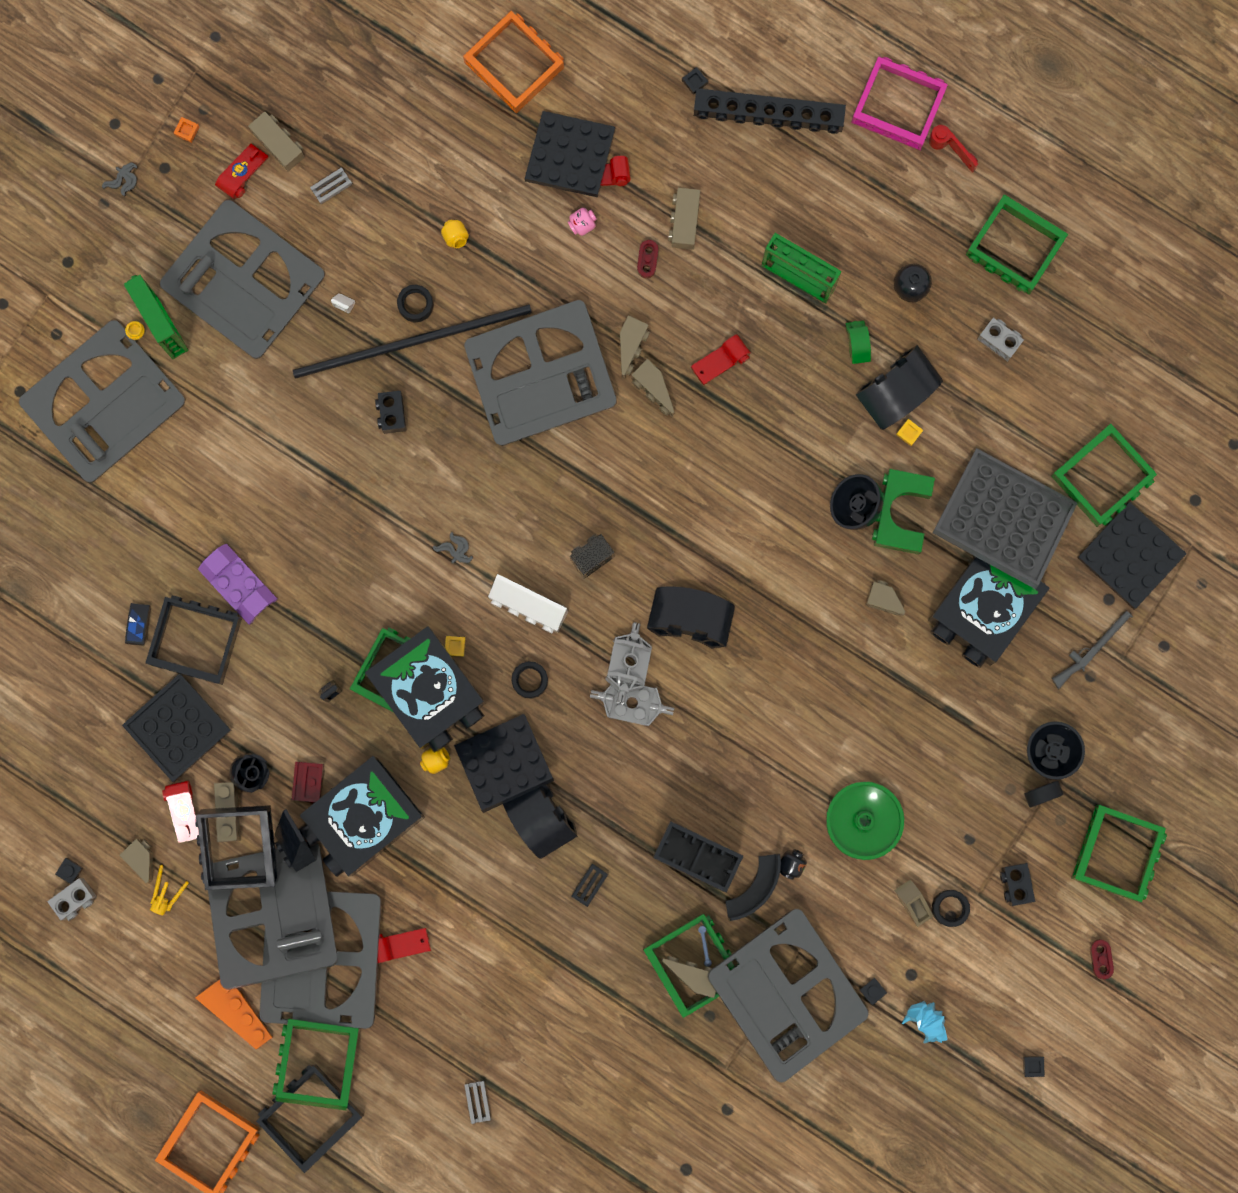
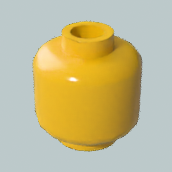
(454, 233)
(435, 761)

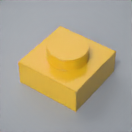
(909, 432)
(455, 645)

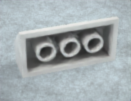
(527, 603)

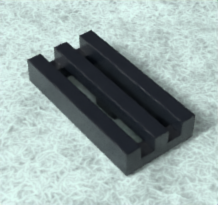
(598, 871)

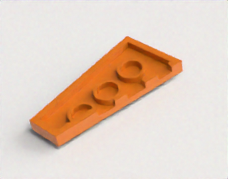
(236, 1013)

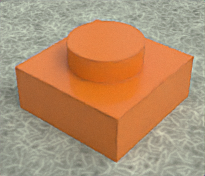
(186, 129)

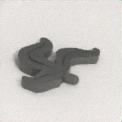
(124, 172)
(461, 550)

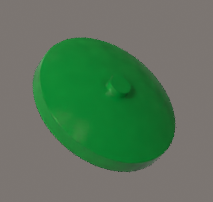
(865, 820)

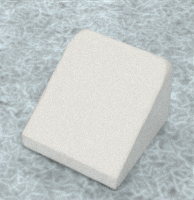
(343, 303)

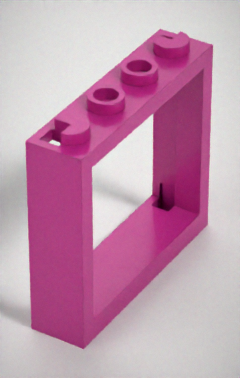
(889, 130)

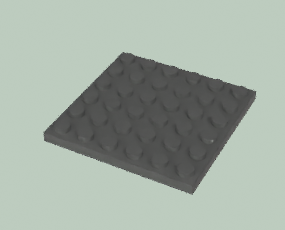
(1005, 518)

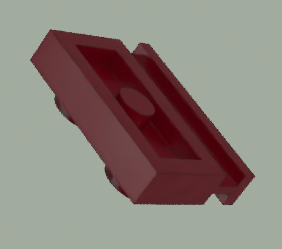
(307, 782)

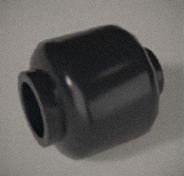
(793, 864)

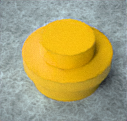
(134, 330)

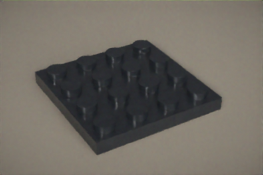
(570, 154)
(1131, 555)
(176, 727)
(503, 763)

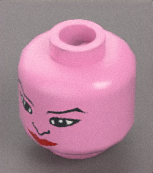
(582, 221)

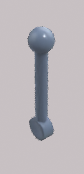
(707, 962)

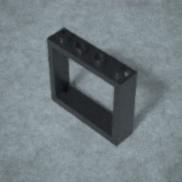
(195, 607)
(268, 843)
(293, 1086)

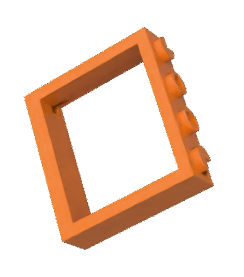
(515, 104)
(242, 1153)

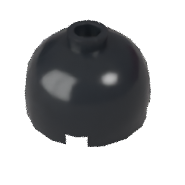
(912, 282)
(249, 772)

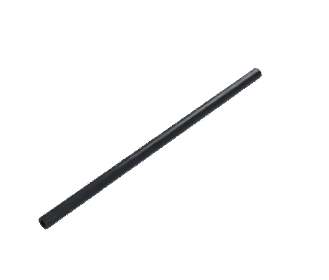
(412, 341)

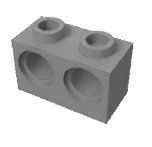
(997, 343)
(69, 895)

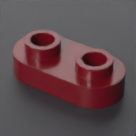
(646, 259)
(1103, 958)

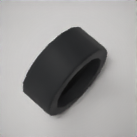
(415, 317)
(529, 665)
(1043, 794)
(965, 908)

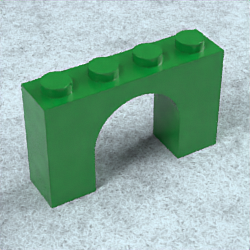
(888, 534)

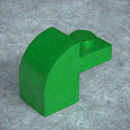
(858, 342)

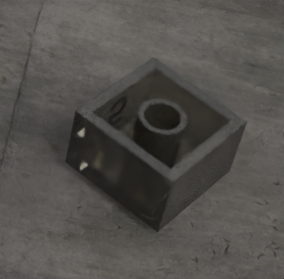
(592, 555)

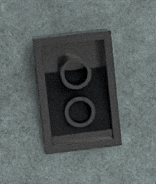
(292, 843)

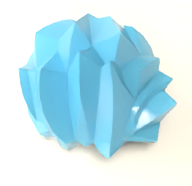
(928, 1021)

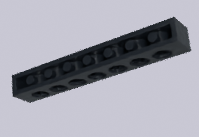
(778, 105)

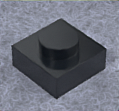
(694, 80)
(69, 871)
(873, 991)
(1033, 1066)

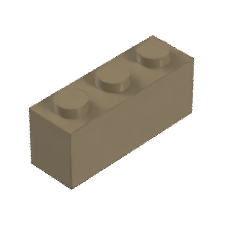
(277, 141)
(684, 218)
(226, 797)

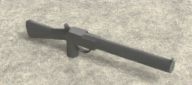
(1080, 661)

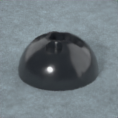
(856, 502)
(1063, 743)

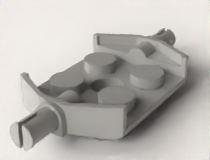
(620, 674)
(647, 710)

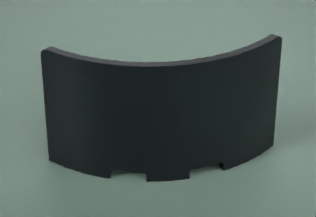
(901, 389)
(691, 613)
(540, 821)
(759, 891)

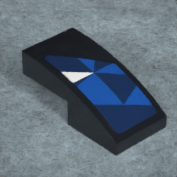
(137, 624)

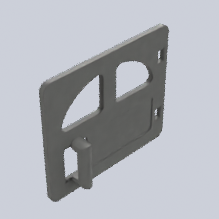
(233, 298)
(541, 395)
(119, 414)
(290, 907)
(306, 992)
(768, 1004)

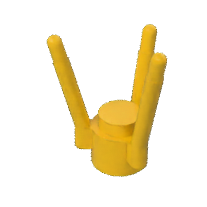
(160, 903)

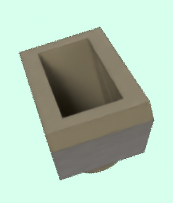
(884, 599)
(140, 859)
(914, 903)

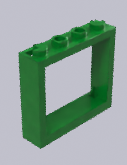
(1032, 220)
(800, 268)
(155, 316)
(1075, 495)
(356, 686)
(1089, 843)
(716, 938)
(348, 1069)

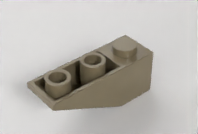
(631, 338)
(652, 382)
(692, 976)

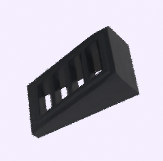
(329, 691)

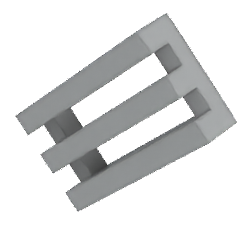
(326, 180)
(485, 1101)

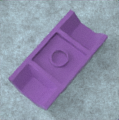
(236, 583)

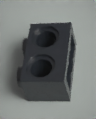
(395, 411)
(1023, 883)

